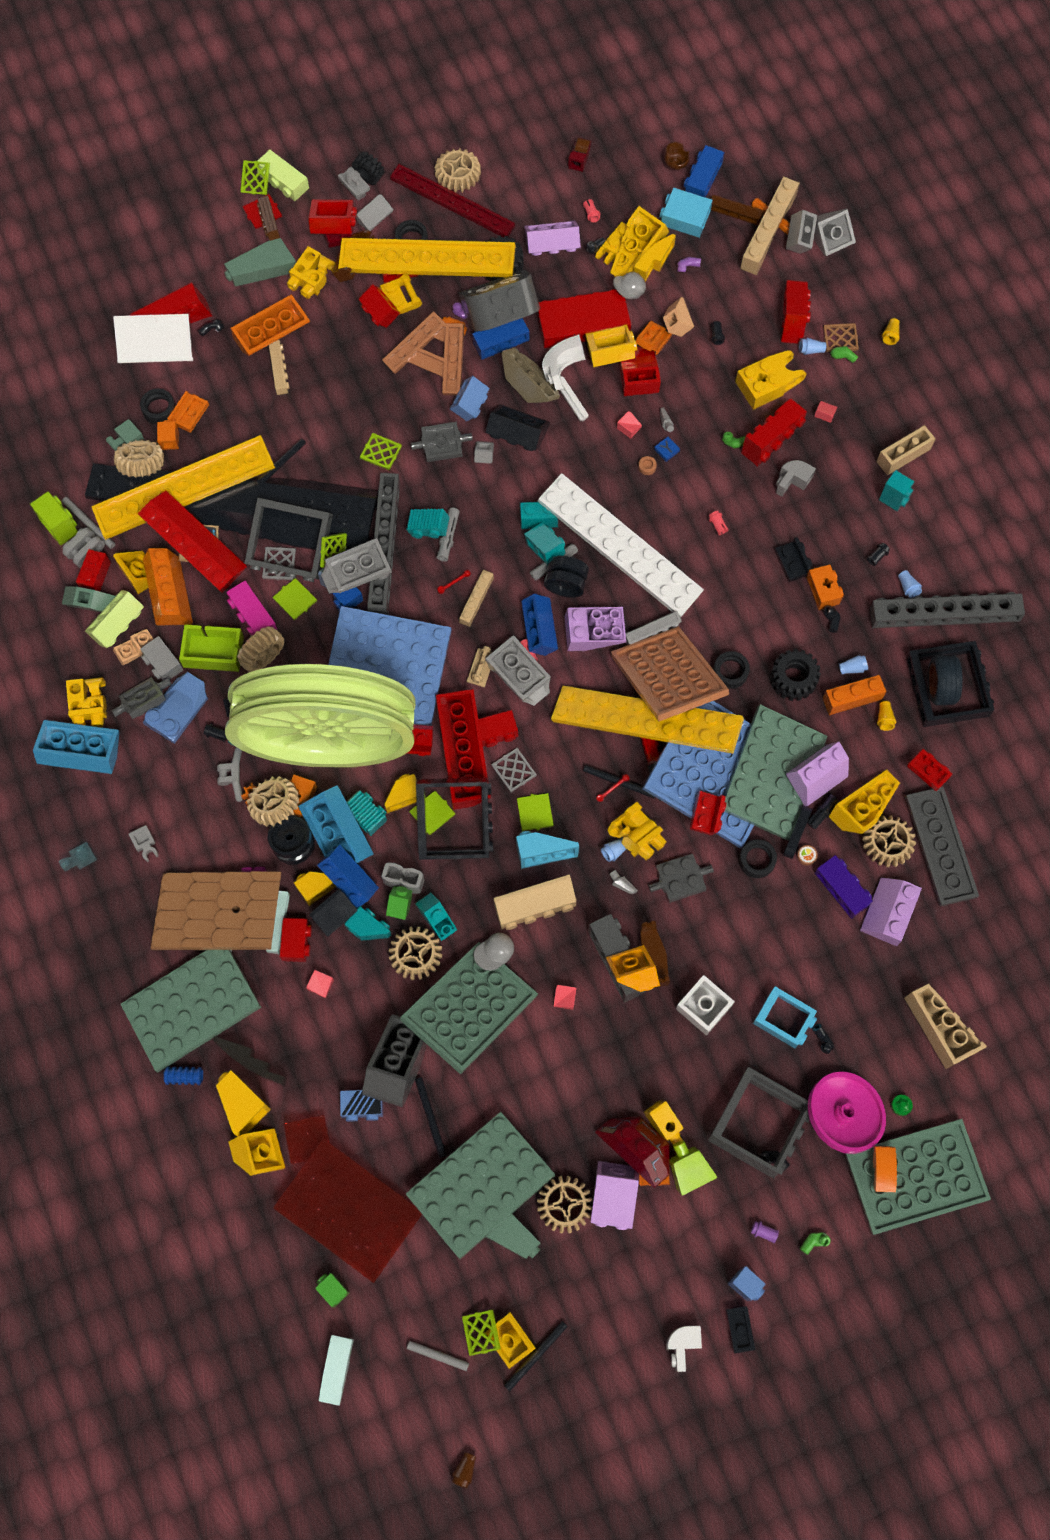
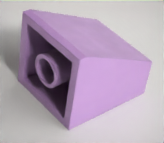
(614, 1195)

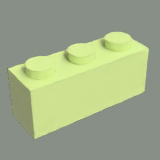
(284, 176)
(114, 619)

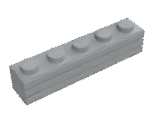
(653, 627)

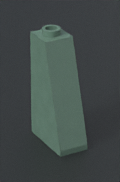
(260, 263)
(515, 1237)

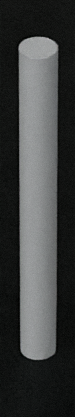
(91, 525)

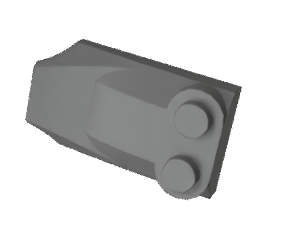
(355, 567)
(520, 671)

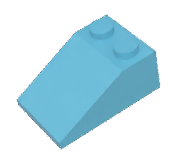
(541, 849)

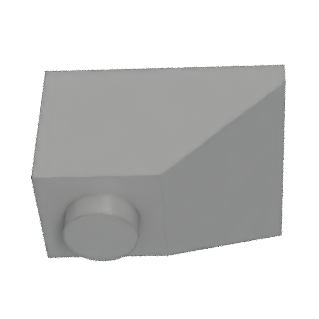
(833, 231)

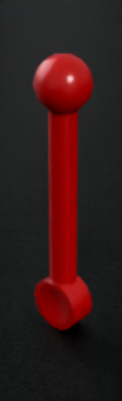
(441, 589)
(600, 798)

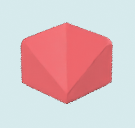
(629, 425)
(320, 984)
(565, 997)

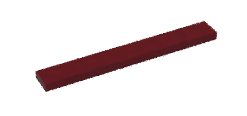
(452, 201)

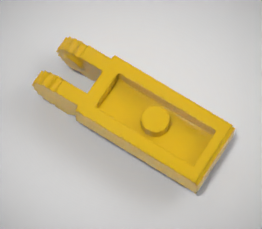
(612, 244)

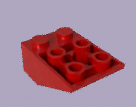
(640, 374)

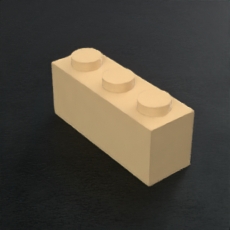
(906, 450)

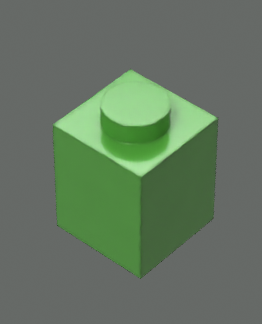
(399, 902)
(331, 1289)

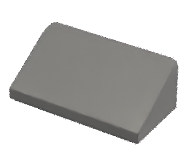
(374, 213)

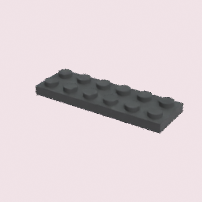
(941, 846)

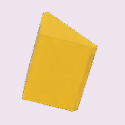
(133, 568)
(512, 1341)

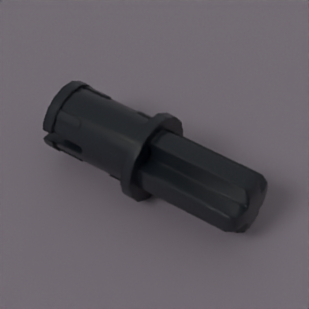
(823, 812)

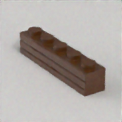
(736, 210)
(267, 218)

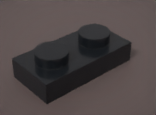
(740, 1329)

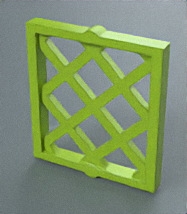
(265, 180)
(384, 440)
(343, 536)
(469, 1337)

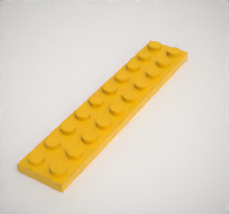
(428, 257)
(185, 485)
(632, 717)

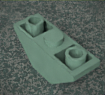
(86, 598)

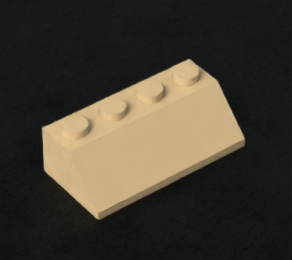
(535, 902)

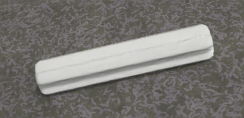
(573, 400)

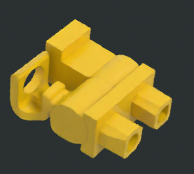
(306, 276)
(84, 707)
(638, 833)

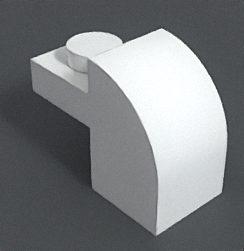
(681, 1339)

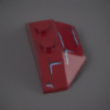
(638, 1146)

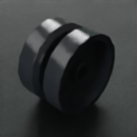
(566, 576)
(291, 840)

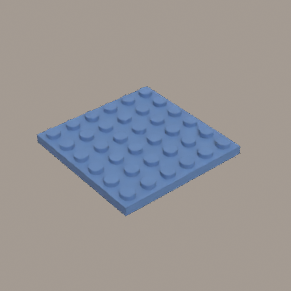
(397, 649)
(688, 769)

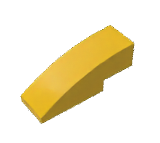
(655, 257)

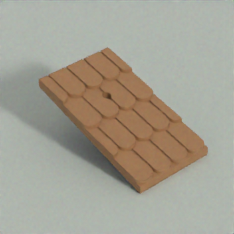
(199, 909)

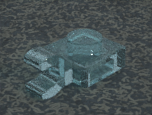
(80, 856)

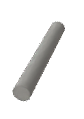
(439, 1356)

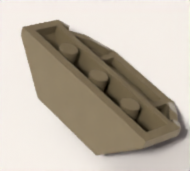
(527, 377)

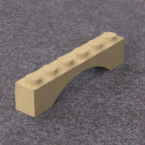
(769, 224)

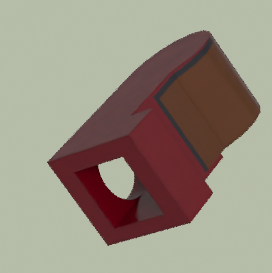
(579, 154)

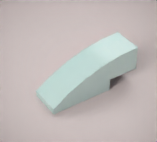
(335, 1370)

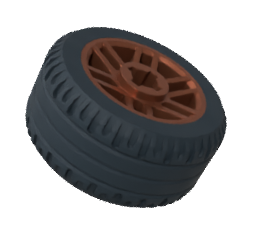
(945, 679)

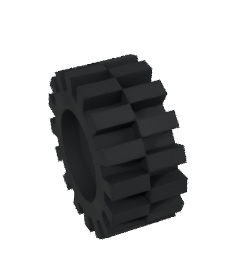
(368, 167)

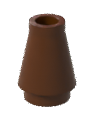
(463, 1473)

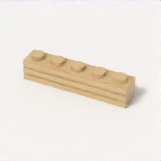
(279, 367)
(476, 598)

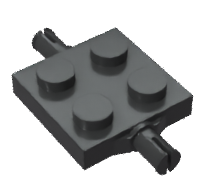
(441, 441)
(142, 698)
(681, 878)

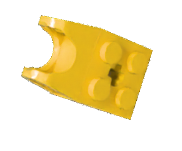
(768, 379)

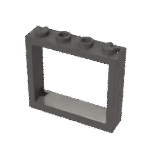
(272, 568)
(779, 1092)

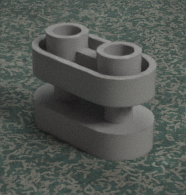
(79, 545)

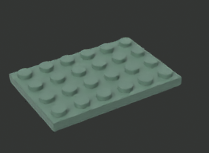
(759, 784)
(190, 1006)
(468, 1010)
(933, 1178)
(480, 1185)

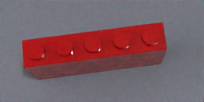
(581, 315)

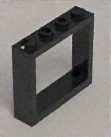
(978, 670)
(453, 853)

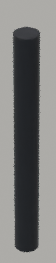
(280, 462)
(614, 779)
(430, 1118)
(536, 1355)

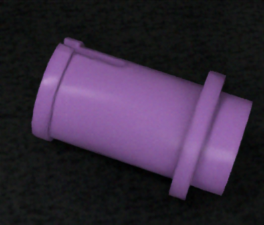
(765, 1232)

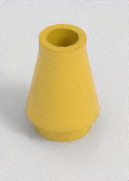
(891, 333)
(886, 717)

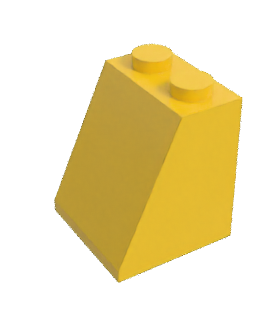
(240, 1103)

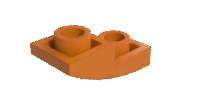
(885, 1169)

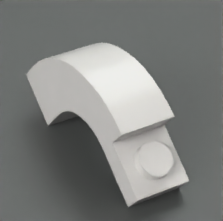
(561, 356)

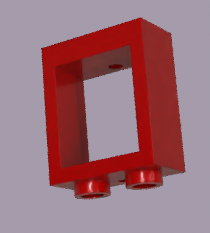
(332, 217)

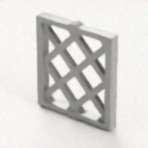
(280, 551)
(503, 777)

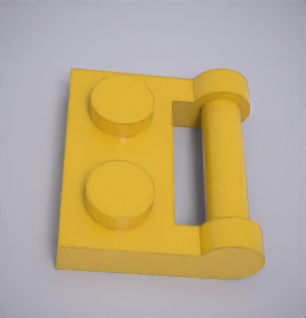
(394, 293)

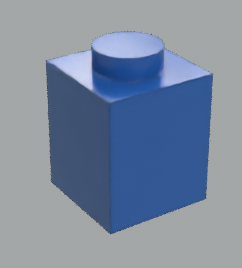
(348, 598)

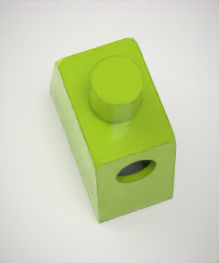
(689, 1168)

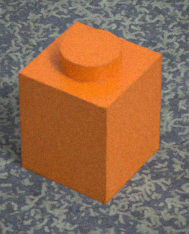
(168, 435)

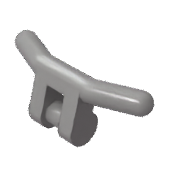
(234, 779)

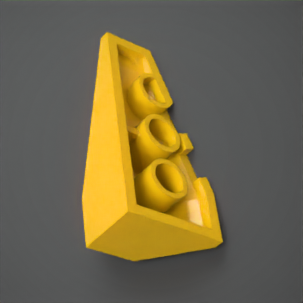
(641, 233)
(864, 806)

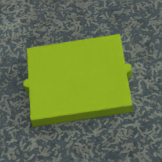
(294, 599)
(436, 812)
(535, 812)

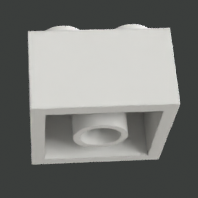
(705, 1005)

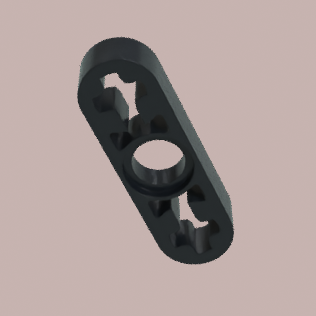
(797, 832)

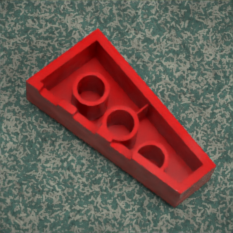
(182, 301)
(775, 430)

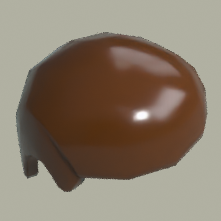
(676, 156)

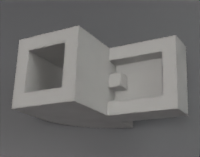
(794, 472)

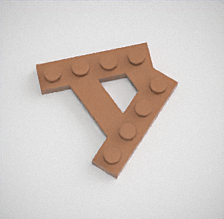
(412, 351)

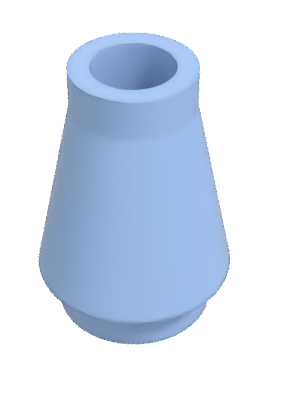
(811, 346)
(911, 586)
(854, 665)
(613, 850)

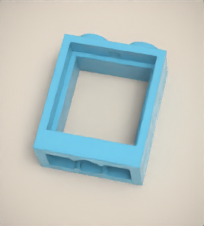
(778, 1033)

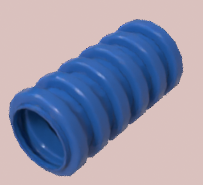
(183, 1075)

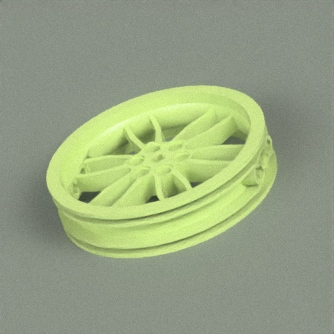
(320, 716)

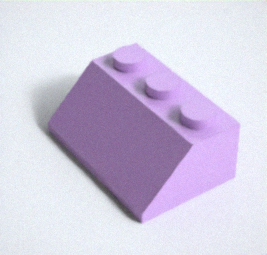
(552, 237)
(819, 773)
(891, 910)

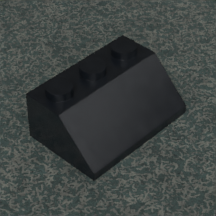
(517, 427)

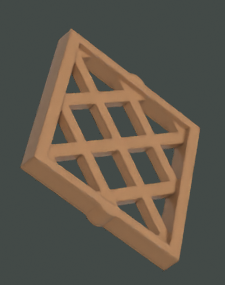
(840, 337)

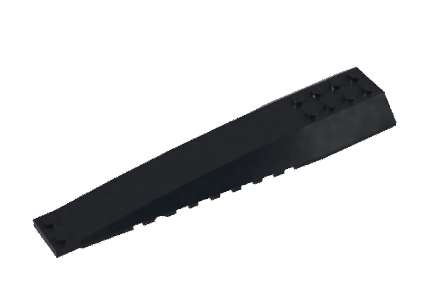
(235, 506)

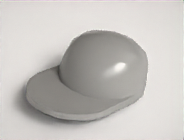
(630, 285)
(494, 952)

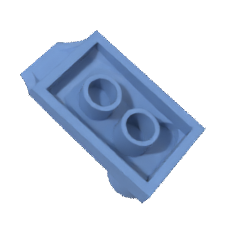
(181, 705)

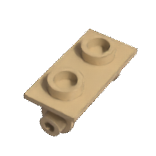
(480, 670)

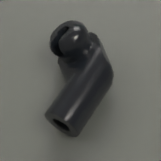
(593, 247)
(209, 325)
(834, 618)
(827, 1043)
(770, 1157)

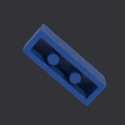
(704, 171)
(500, 338)
(539, 625)
(348, 876)

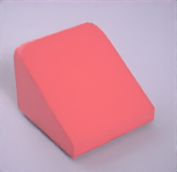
(825, 411)

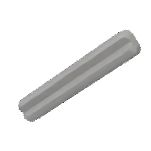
(542, 569)

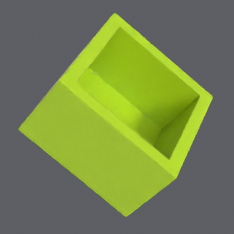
(55, 517)

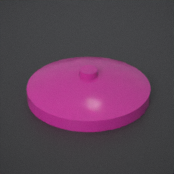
(846, 1112)

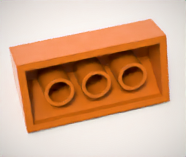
(269, 325)
(167, 587)

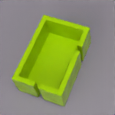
(213, 652)

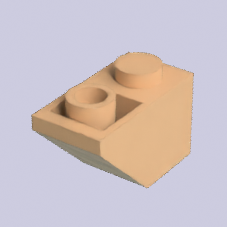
(678, 318)

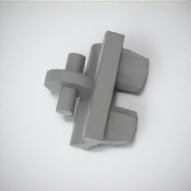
(354, 183)

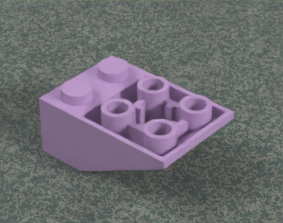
(594, 627)

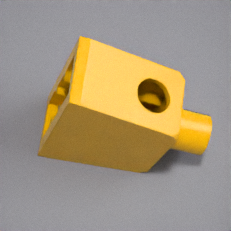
(659, 1116)

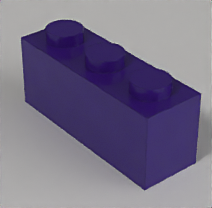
(844, 886)

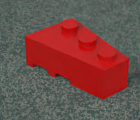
(796, 311)

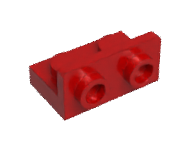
(422, 740)
(930, 770)
(708, 813)

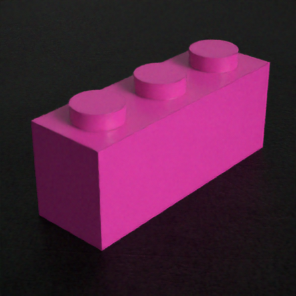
(249, 608)

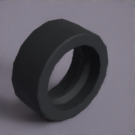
(411, 226)
(151, 396)
(736, 657)
(762, 845)

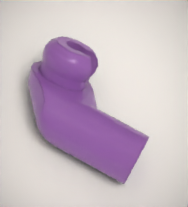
(688, 261)
(458, 310)

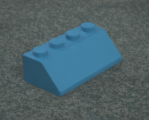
(76, 746)
(335, 824)

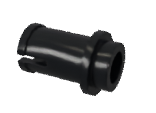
(717, 334)
(881, 551)
(215, 732)

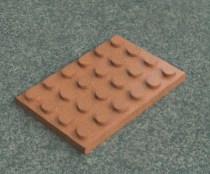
(669, 673)

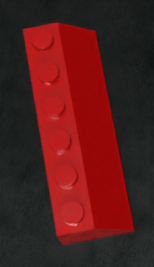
(192, 540)
(462, 745)

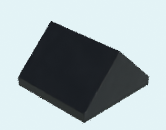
(332, 913)

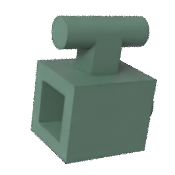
(126, 433)

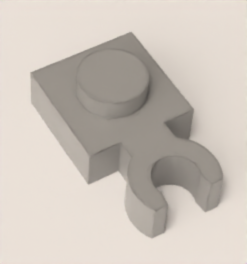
(143, 841)

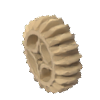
(456, 165)
(139, 458)
(260, 649)
(275, 805)
(905, 845)
(407, 938)
(576, 1202)

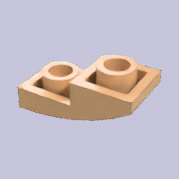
(131, 649)

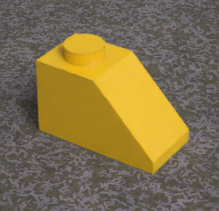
(402, 793)
(313, 886)

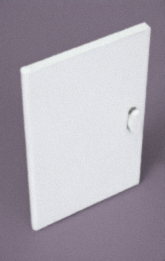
(147, 340)

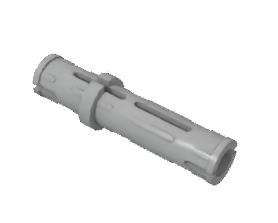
(447, 542)

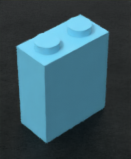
(686, 212)

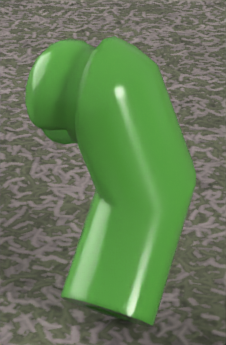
(844, 352)
(731, 441)
(815, 1239)

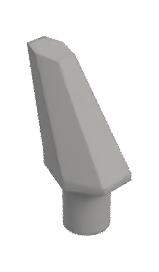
(667, 424)
(622, 883)

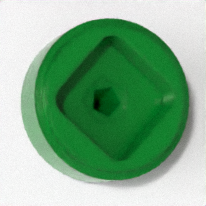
(901, 1105)

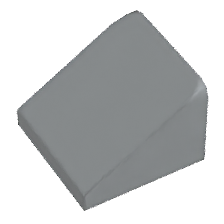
(484, 452)

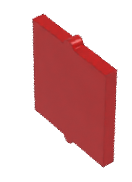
(253, 212)

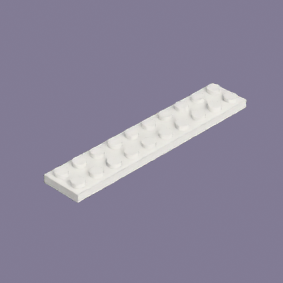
(620, 545)

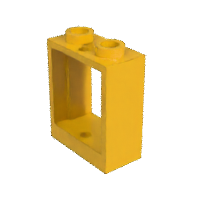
(611, 345)

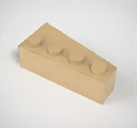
(943, 1027)

